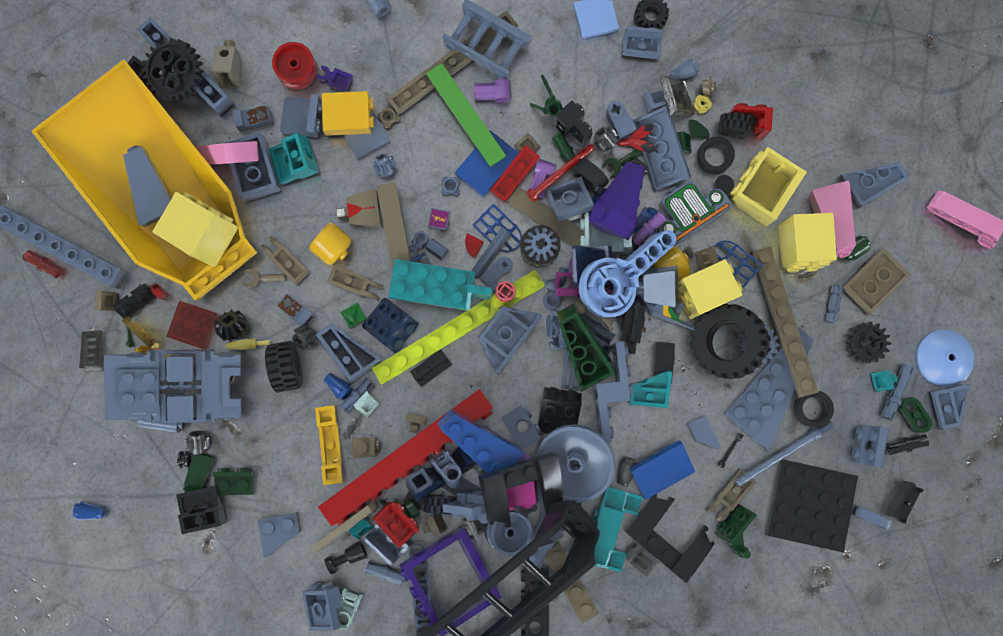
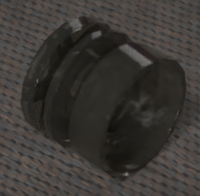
(531, 261)

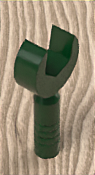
(617, 164)

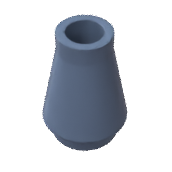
(685, 70)

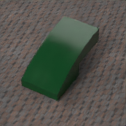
(198, 472)

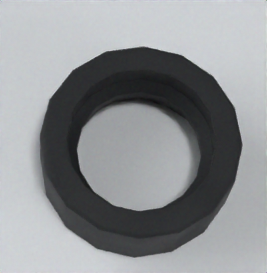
(726, 145)
(591, 174)
(828, 413)

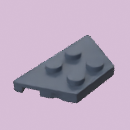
(505, 334)

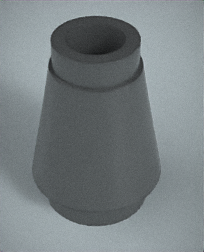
(624, 474)

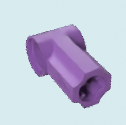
(498, 90)
(542, 172)

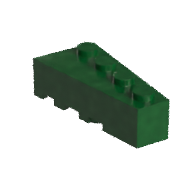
(585, 351)

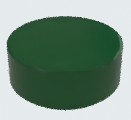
(412, 509)

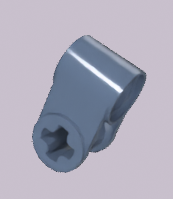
(620, 122)
(445, 466)

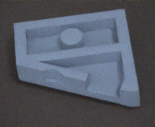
(950, 405)
(277, 531)

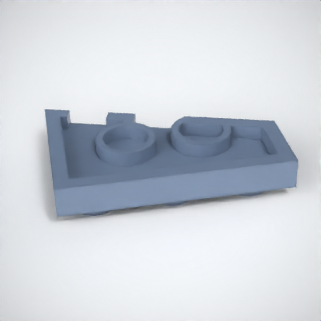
(874, 182)

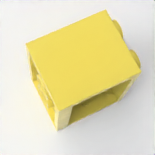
(766, 186)
(195, 228)
(807, 242)
(708, 289)

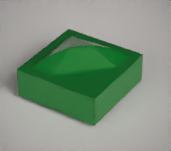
(353, 315)

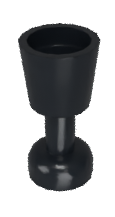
(352, 554)

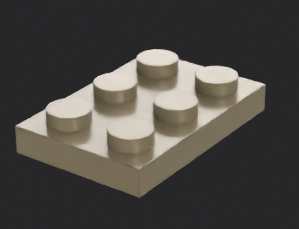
(876, 281)

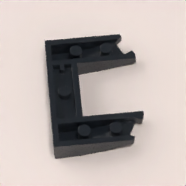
(495, 483)
(681, 564)

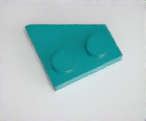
(652, 391)

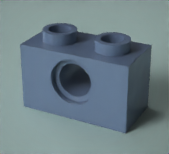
(522, 439)

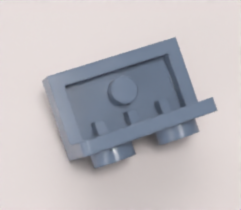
(642, 42)
(384, 545)

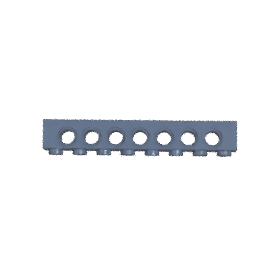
(61, 248)

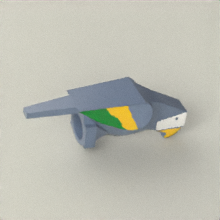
(666, 313)

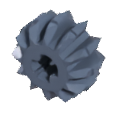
(546, 249)

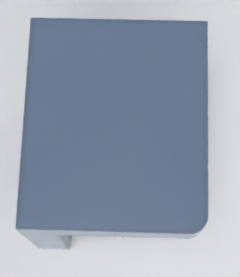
(654, 100)

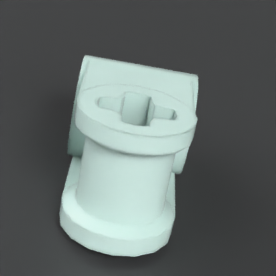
(349, 606)

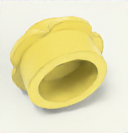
(702, 108)

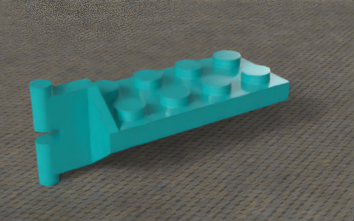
(435, 285)

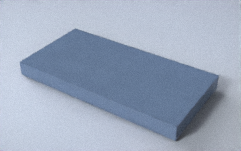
(668, 161)

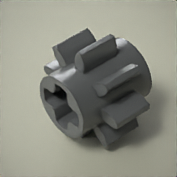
(605, 138)
(304, 337)
(197, 442)

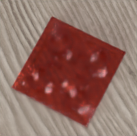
(191, 325)

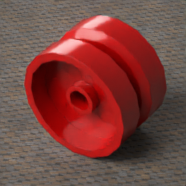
(295, 66)

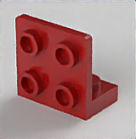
(762, 114)

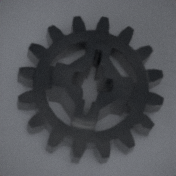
(871, 349)

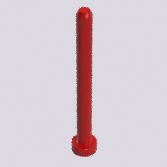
(533, 194)

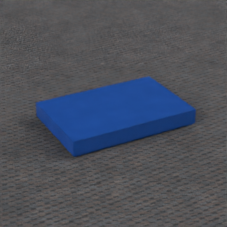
(477, 172)
(662, 469)

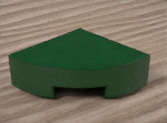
(697, 130)

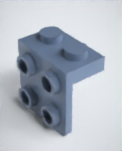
(301, 116)

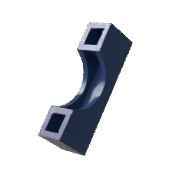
(428, 480)

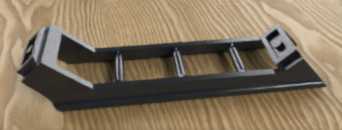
(579, 561)

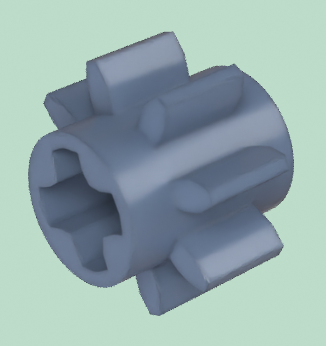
(384, 165)

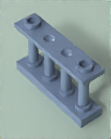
(503, 30)

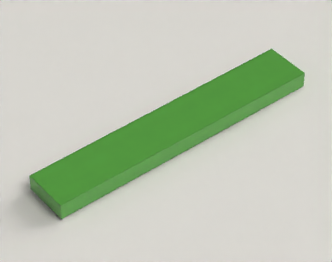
(466, 115)

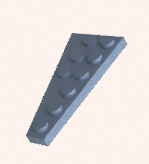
(766, 398)

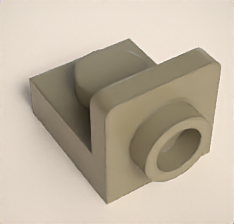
(365, 447)

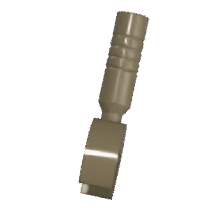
(265, 278)

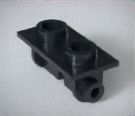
(139, 298)
(633, 323)
(431, 368)

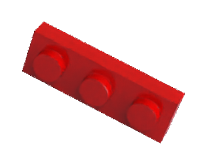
(515, 173)

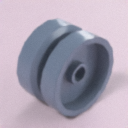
(517, 534)

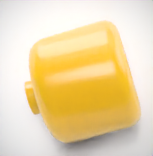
(330, 244)
(675, 257)

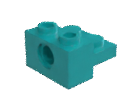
(293, 158)

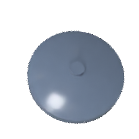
(584, 461)

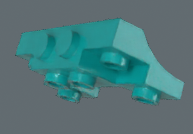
(609, 520)

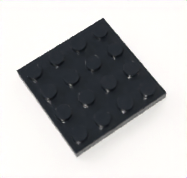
(812, 505)

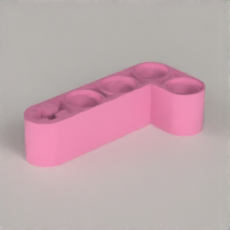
(229, 152)
(967, 217)

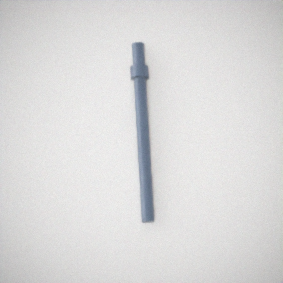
(814, 434)

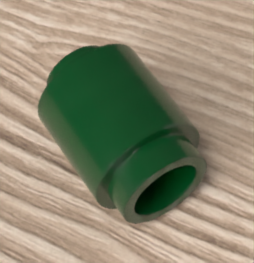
(862, 247)

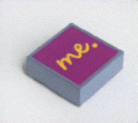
(438, 219)

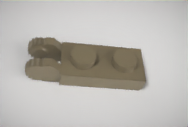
(286, 262)
(353, 282)
(731, 495)

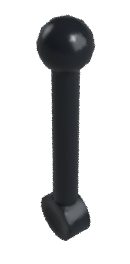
(721, 464)

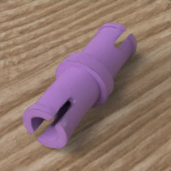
(649, 228)

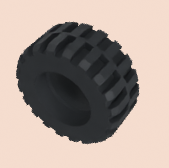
(706, 329)

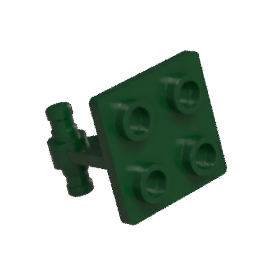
(733, 527)

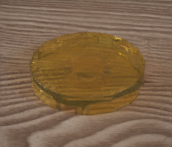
(138, 331)

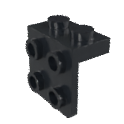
(559, 408)

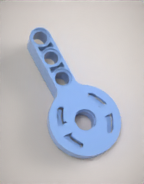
(622, 274)

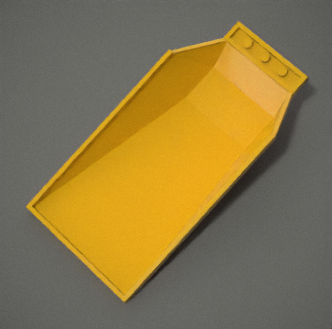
(89, 146)

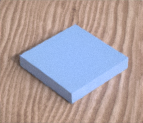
(595, 17)

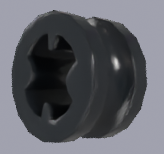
(184, 459)

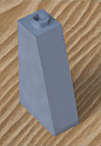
(146, 186)

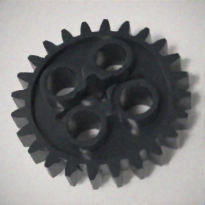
(159, 61)

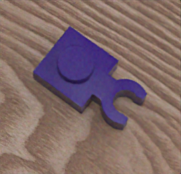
(337, 79)

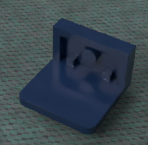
(583, 256)
(390, 325)

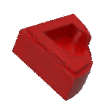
(473, 245)
(158, 291)

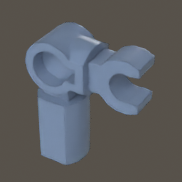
(422, 239)

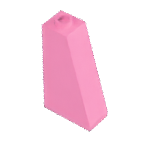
(837, 200)

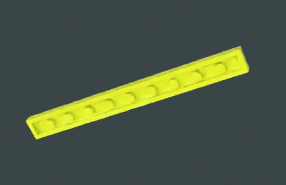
(454, 330)

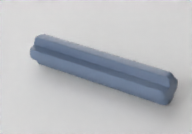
(490, 252)

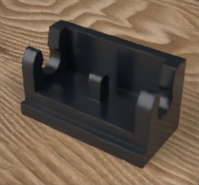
(904, 501)

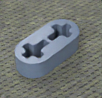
(873, 518)

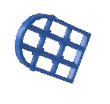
(490, 228)
(743, 261)

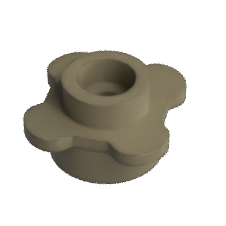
(709, 86)
(388, 111)

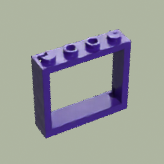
(475, 561)

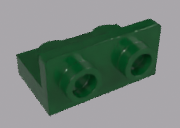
(235, 482)

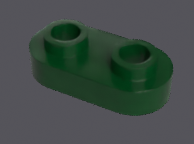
(916, 413)

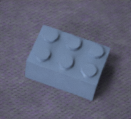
(255, 177)

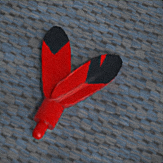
(636, 141)

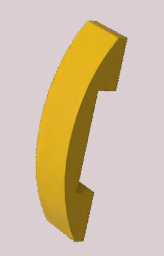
(330, 445)

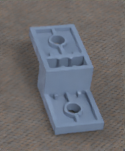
(613, 391)

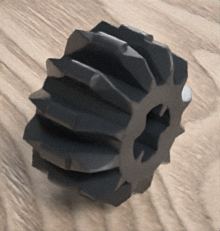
(231, 325)

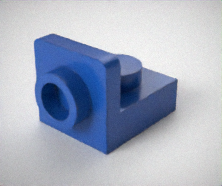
(645, 216)

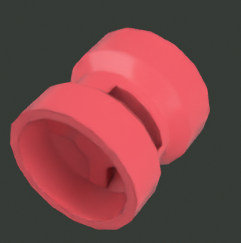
(504, 294)

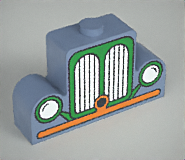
(690, 210)

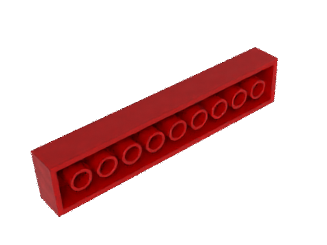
(398, 463)

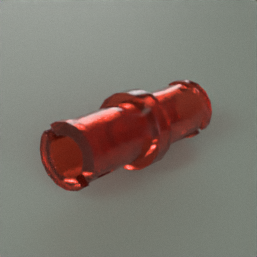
(42, 263)

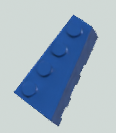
(481, 444)

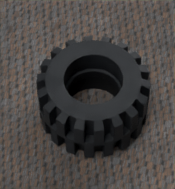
(283, 366)

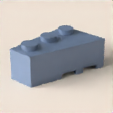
(346, 353)

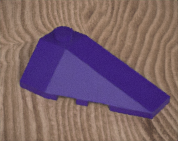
(618, 206)

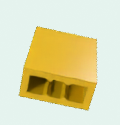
(347, 113)

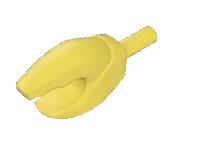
(246, 344)

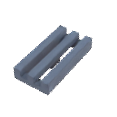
(565, 367)

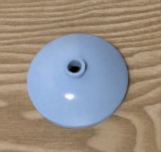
(934, 361)

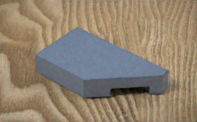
(703, 432)

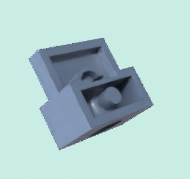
(877, 436)
(468, 505)

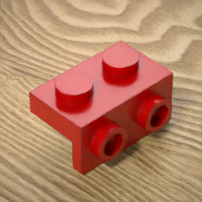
(396, 523)

